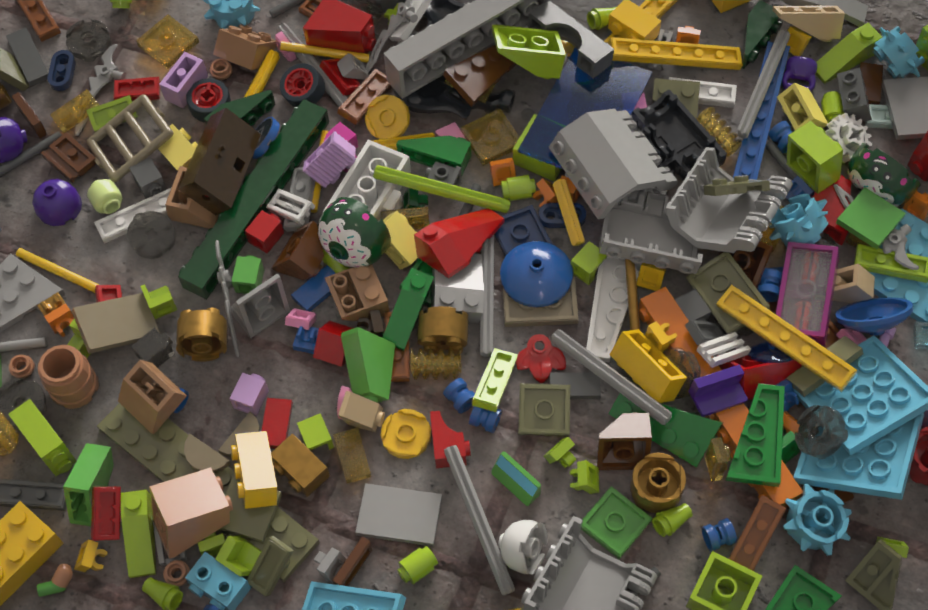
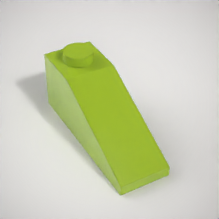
(848, 53)
(138, 533)

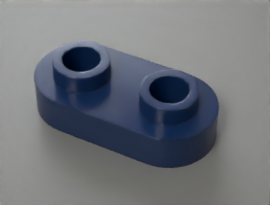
(61, 75)
(553, 210)

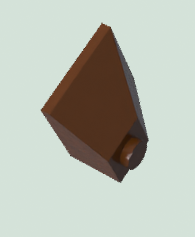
(301, 253)
(753, 262)
(624, 442)

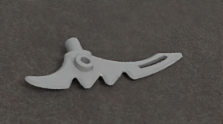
(404, 13)
(104, 74)
(894, 242)
(225, 280)

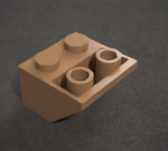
(243, 46)
(186, 210)
(357, 293)
(149, 395)

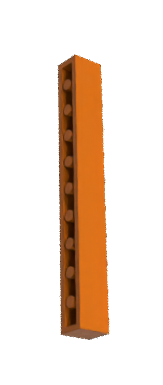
(663, 308)

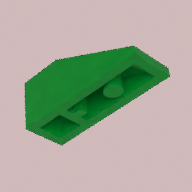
(442, 149)
(407, 308)

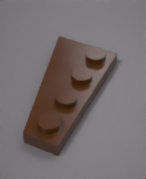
(478, 73)

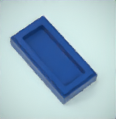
(313, 291)

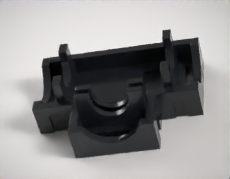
(675, 134)

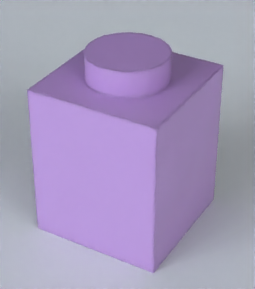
(249, 393)

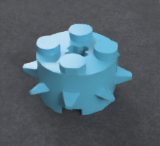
(231, 12)
(898, 53)
(800, 220)
(820, 532)

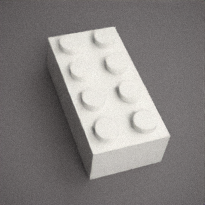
(360, 182)

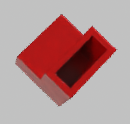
(329, 343)

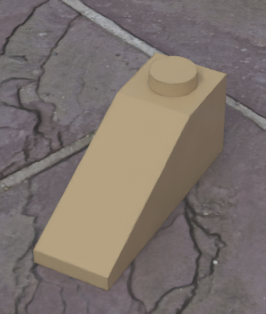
(818, 21)

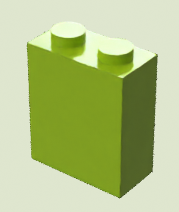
(42, 438)

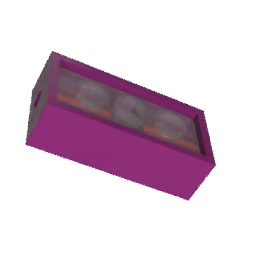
(808, 288)

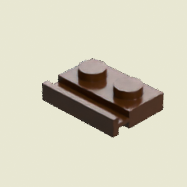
(69, 157)

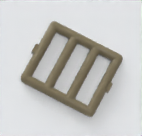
(149, 146)

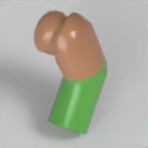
(58, 582)

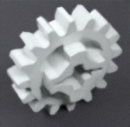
(848, 134)

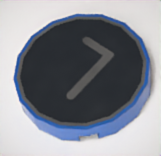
(269, 129)

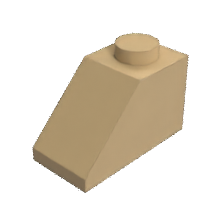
(853, 284)
(361, 412)

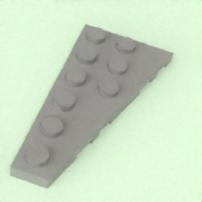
(21, 291)

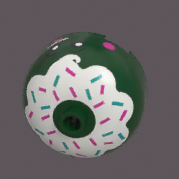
(881, 175)
(352, 233)

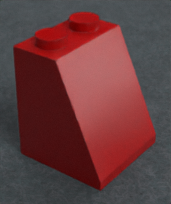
(340, 28)

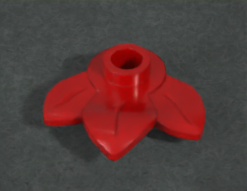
(540, 361)

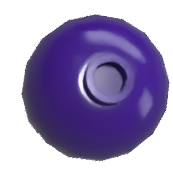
(11, 139)
(56, 202)

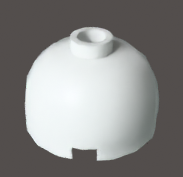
(522, 546)

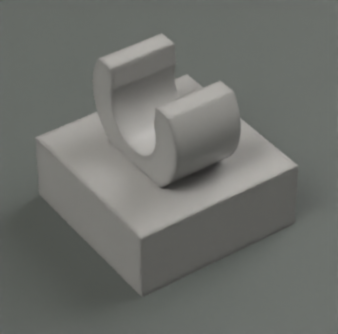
(329, 563)

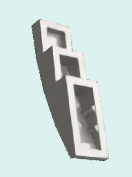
(854, 10)

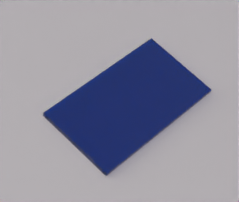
(578, 93)

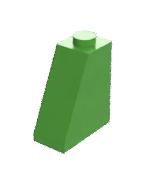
(368, 363)
(89, 471)

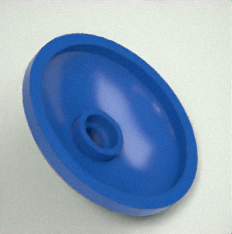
(536, 285)
(874, 314)

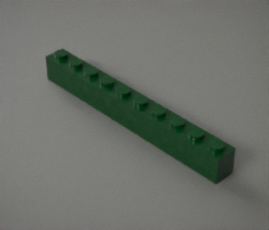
(258, 188)

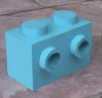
(217, 583)

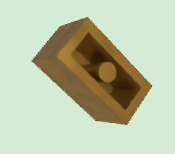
(299, 466)

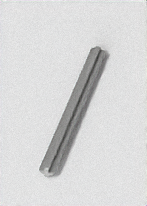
(309, 59)
(763, 84)
(486, 320)
(611, 377)
(479, 520)

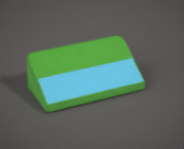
(516, 479)

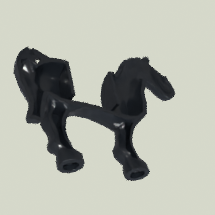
(442, 98)

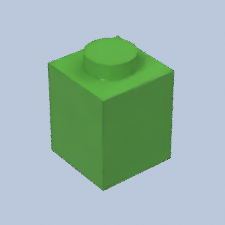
(247, 274)

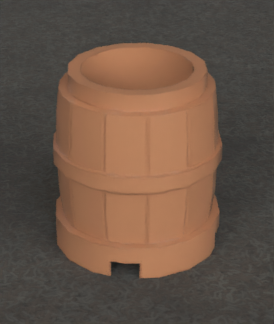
(67, 376)

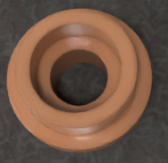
(218, 65)
(18, 361)
(171, 568)

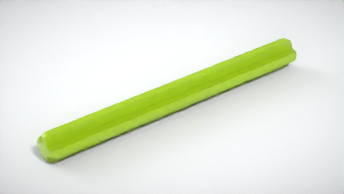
(441, 189)

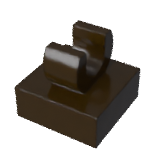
(372, 323)

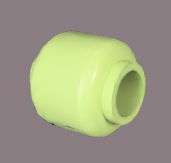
(104, 196)

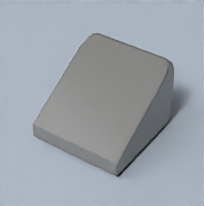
(352, 67)

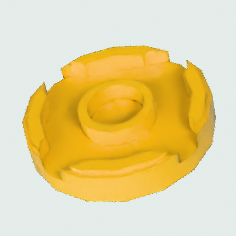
(387, 117)
(406, 434)

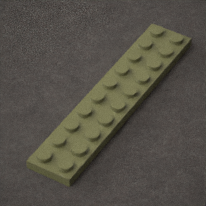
(165, 459)

